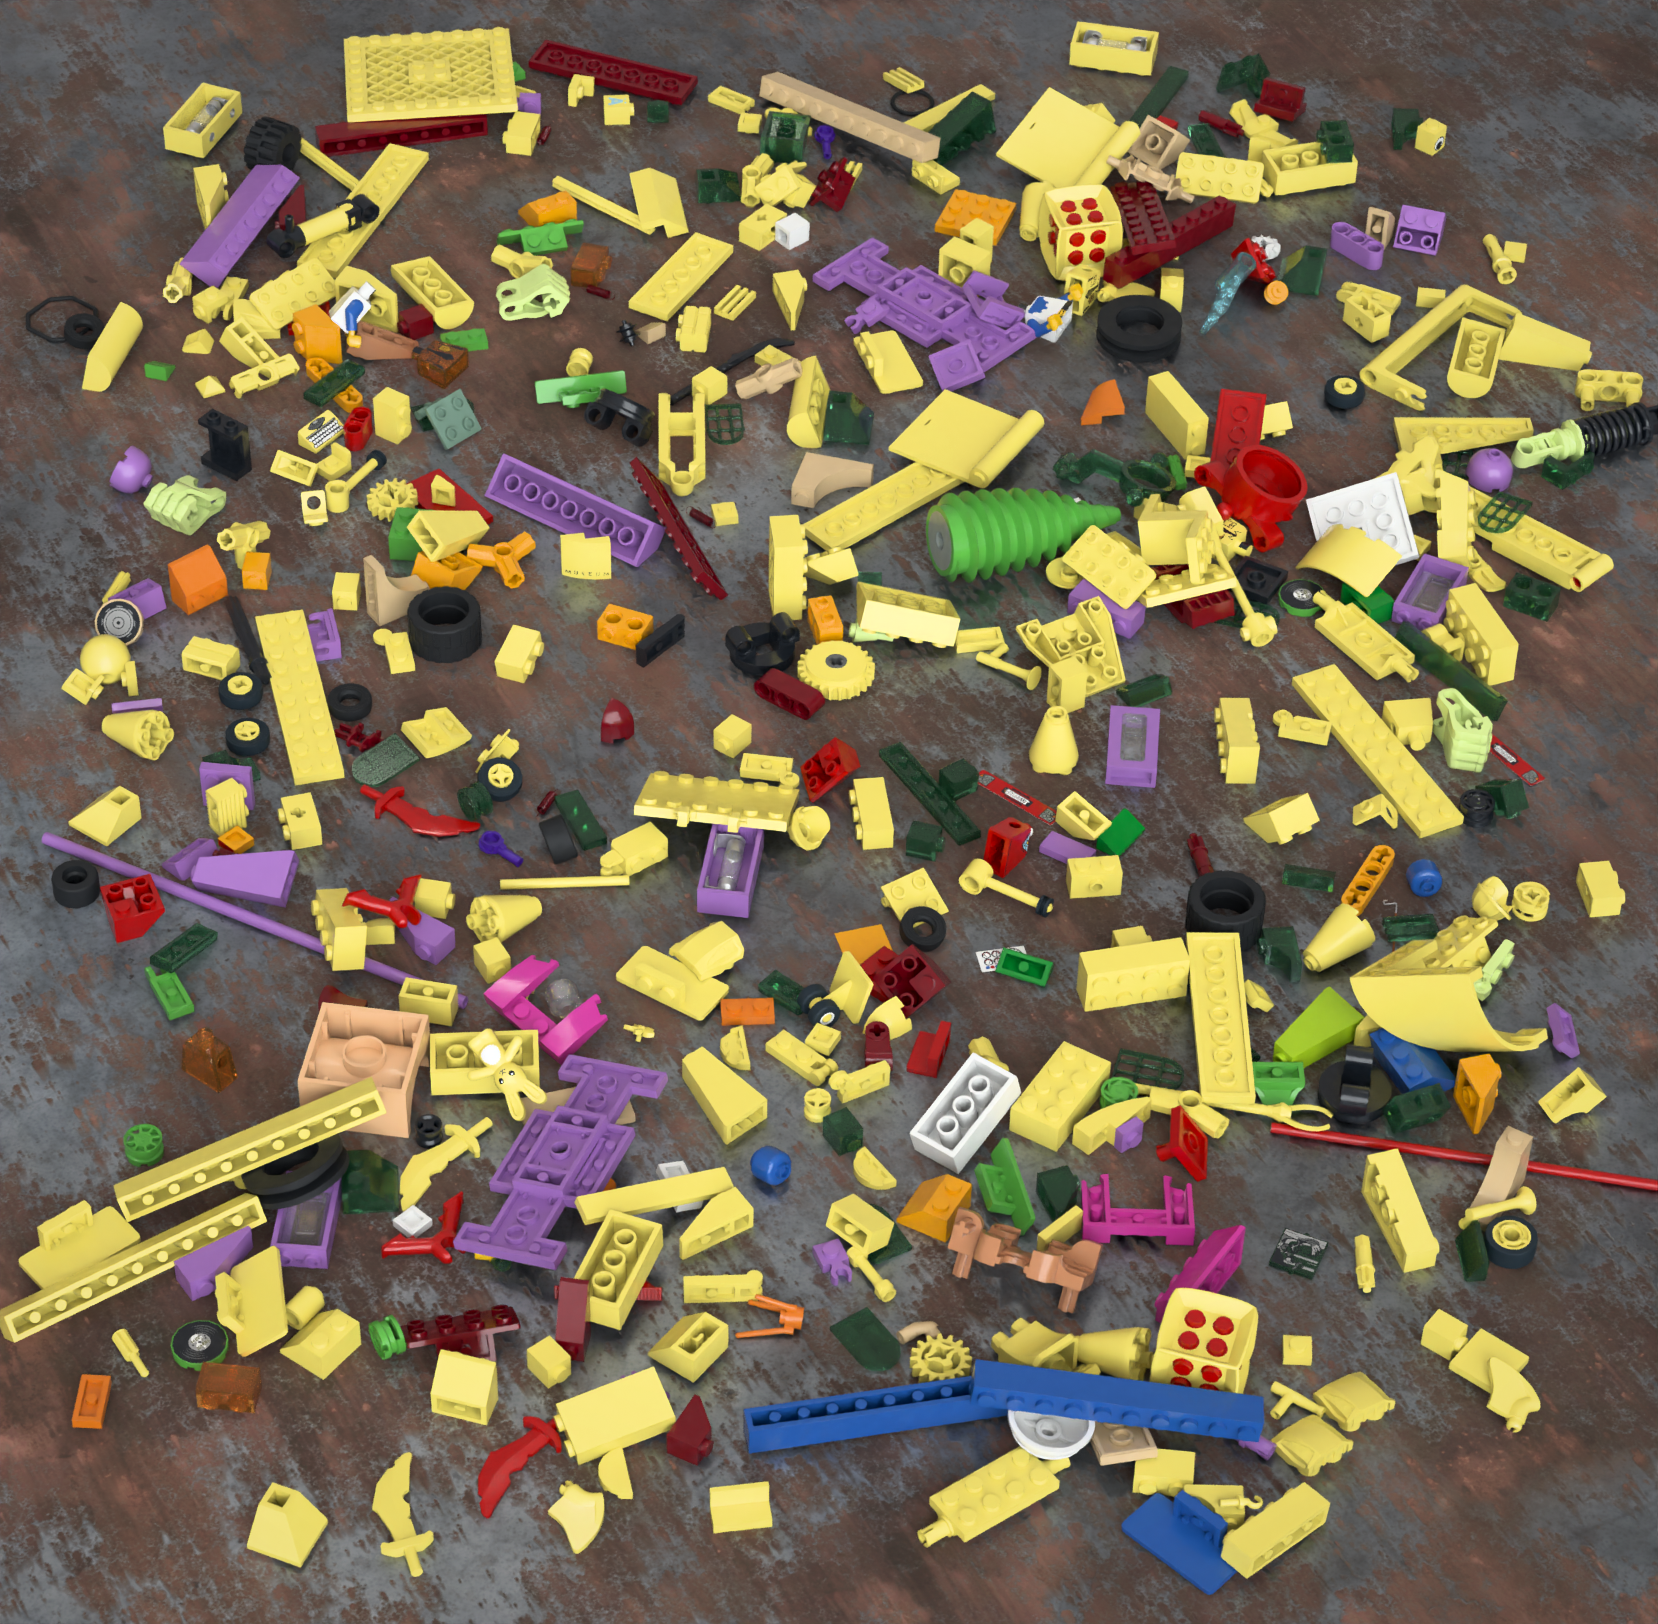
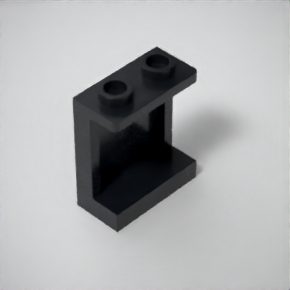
(228, 445)

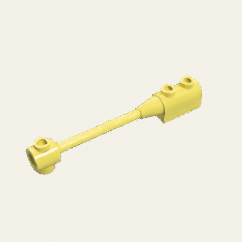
(1256, 626)

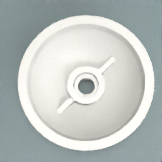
(1050, 1435)

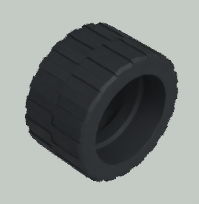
(444, 606)
(1231, 892)

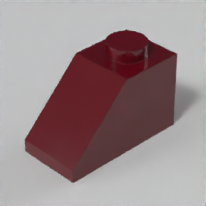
(691, 1433)

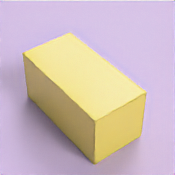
(1429, 297)

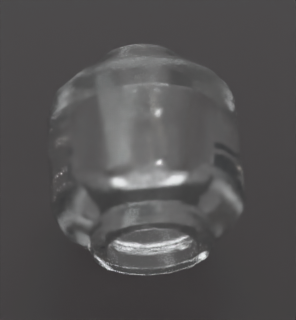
(562, 997)

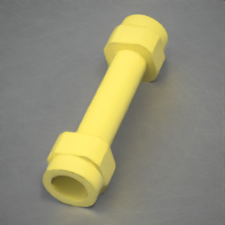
(883, 1288)

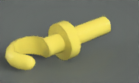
(1240, 1502)

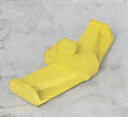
(1259, 127)

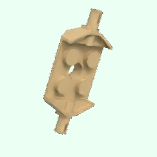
(1152, 175)

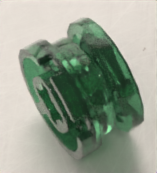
(475, 801)

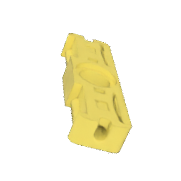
(276, 369)

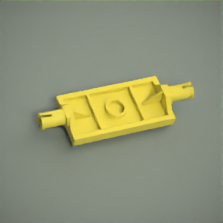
(1363, 639)
(991, 1495)

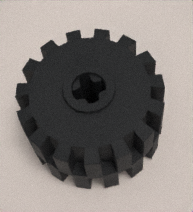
(272, 144)

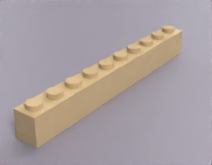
(850, 117)

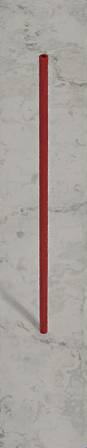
(1463, 1156)

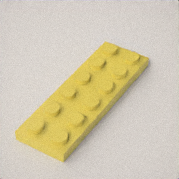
(681, 276)

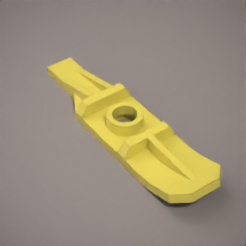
(1484, 575)

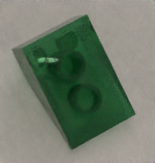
(785, 136)

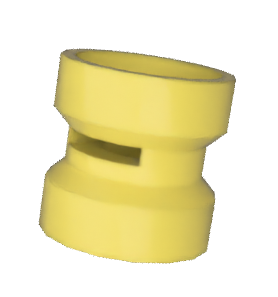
(579, 362)

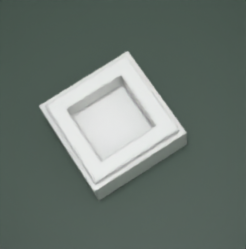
(412, 1222)

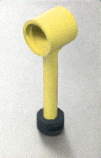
(338, 491)
(979, 875)

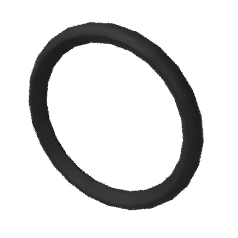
(908, 113)

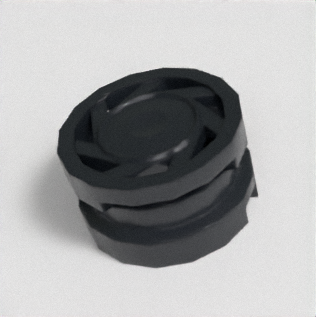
(1477, 808)

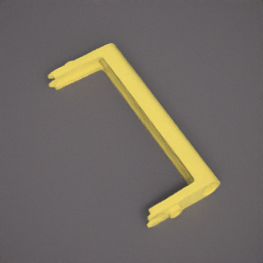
(1382, 370)

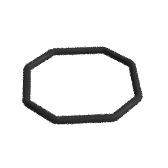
(51, 299)

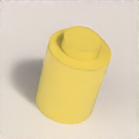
(304, 1306)

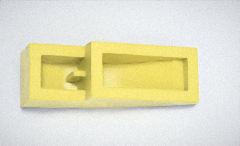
(1102, 1124)

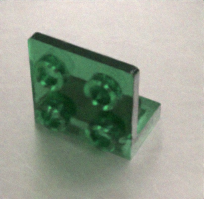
(1249, 70)

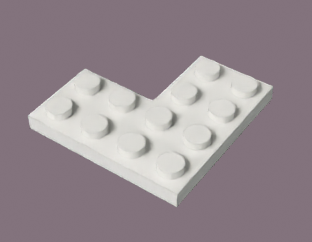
(1372, 507)

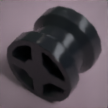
(428, 1131)

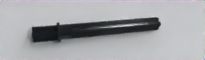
(257, 663)

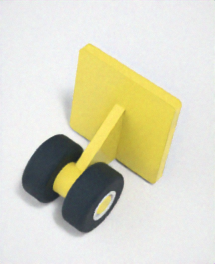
(847, 993)

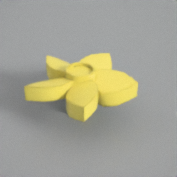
(641, 1031)

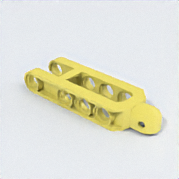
(682, 425)

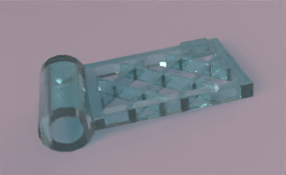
(1227, 286)

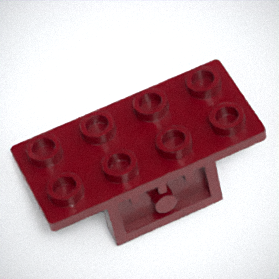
(467, 1333)

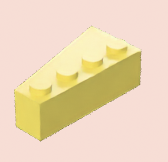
(1237, 741)
(339, 929)
(1398, 1211)

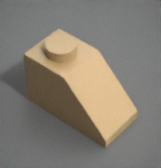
(1380, 225)

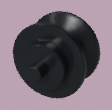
(628, 333)

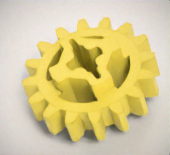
(389, 496)
(939, 1359)

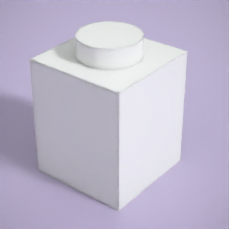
(792, 231)

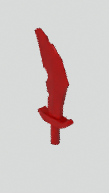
(415, 817)
(500, 1464)

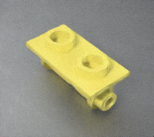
(501, 746)

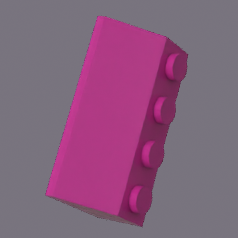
(1210, 1267)

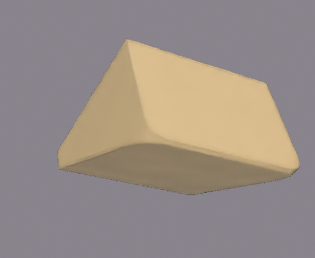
(652, 332)

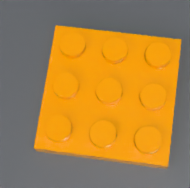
(967, 206)

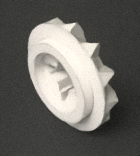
(1271, 246)

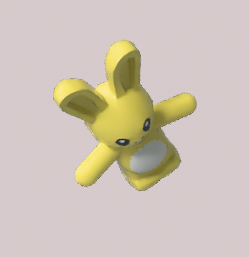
(507, 1075)

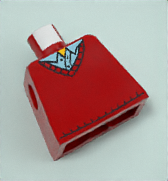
(1007, 845)

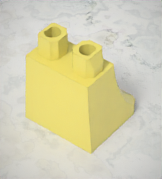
(1036, 1347)

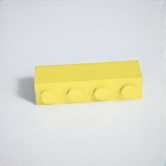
(1274, 1529)

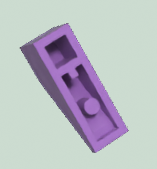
(429, 938)
(198, 1269)

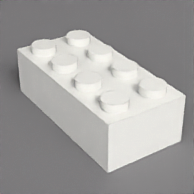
(965, 1113)

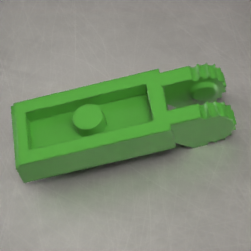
(170, 993)

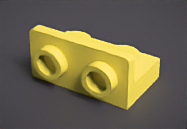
(934, 176)

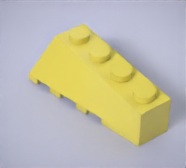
(1455, 519)

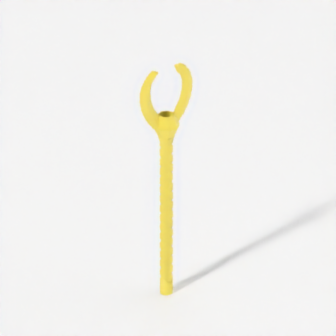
(1279, 1112)

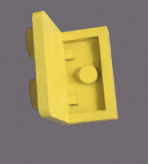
(781, 184)

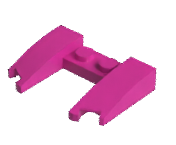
(557, 1040)
(1173, 1222)

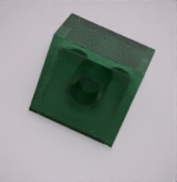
(369, 1184)

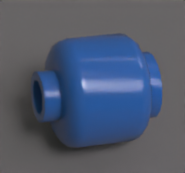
(1424, 875)
(770, 1165)

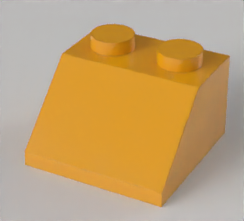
(553, 208)
(316, 335)
(450, 571)
(1476, 1089)
(936, 1205)

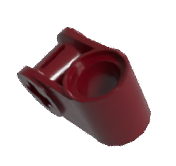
(877, 1044)

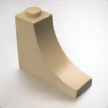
(826, 474)
(388, 596)
(1505, 1171)

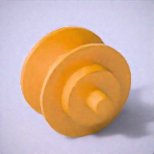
(1275, 292)

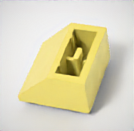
(692, 1345)
(464, 1387)

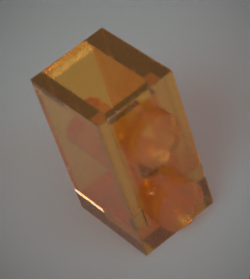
(590, 265)
(228, 1387)

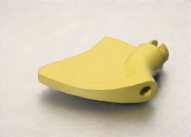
(1110, 292)
(1510, 1394)
(578, 1514)

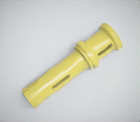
(1501, 263)

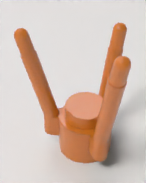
(790, 1316)

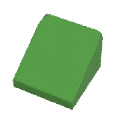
(158, 370)

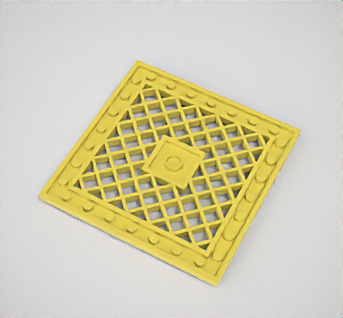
(429, 75)

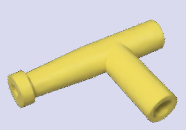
(1290, 1396)

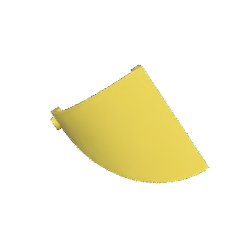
(1433, 1004)

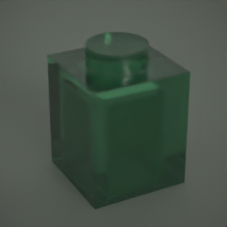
(959, 779)
(924, 841)
(842, 1131)

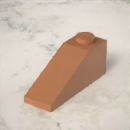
(381, 343)

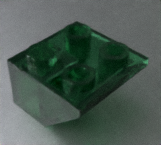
(717, 186)
(1304, 270)
(847, 419)

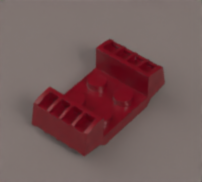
(1197, 609)

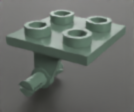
(450, 418)

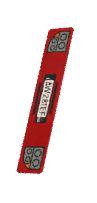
(1514, 762)
(1017, 797)

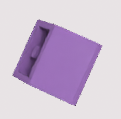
(1420, 230)

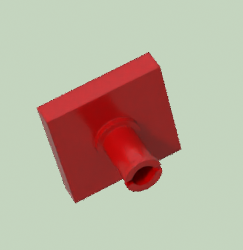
(1186, 1144)

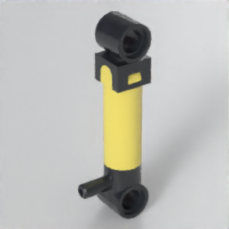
(346, 216)

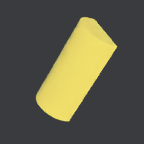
(435, 290)
(112, 348)
(1474, 358)
(808, 406)

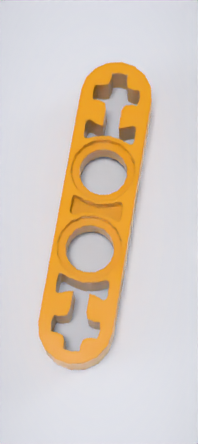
(315, 364)
(1369, 881)

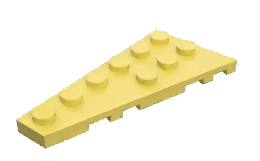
(1460, 433)

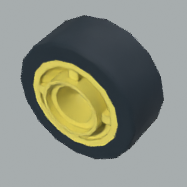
(1510, 1242)

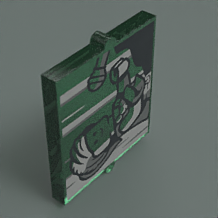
(1298, 1253)

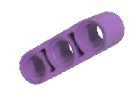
(1356, 245)

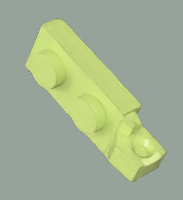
(1492, 970)

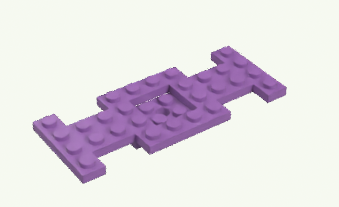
(926, 296)
(543, 1179)

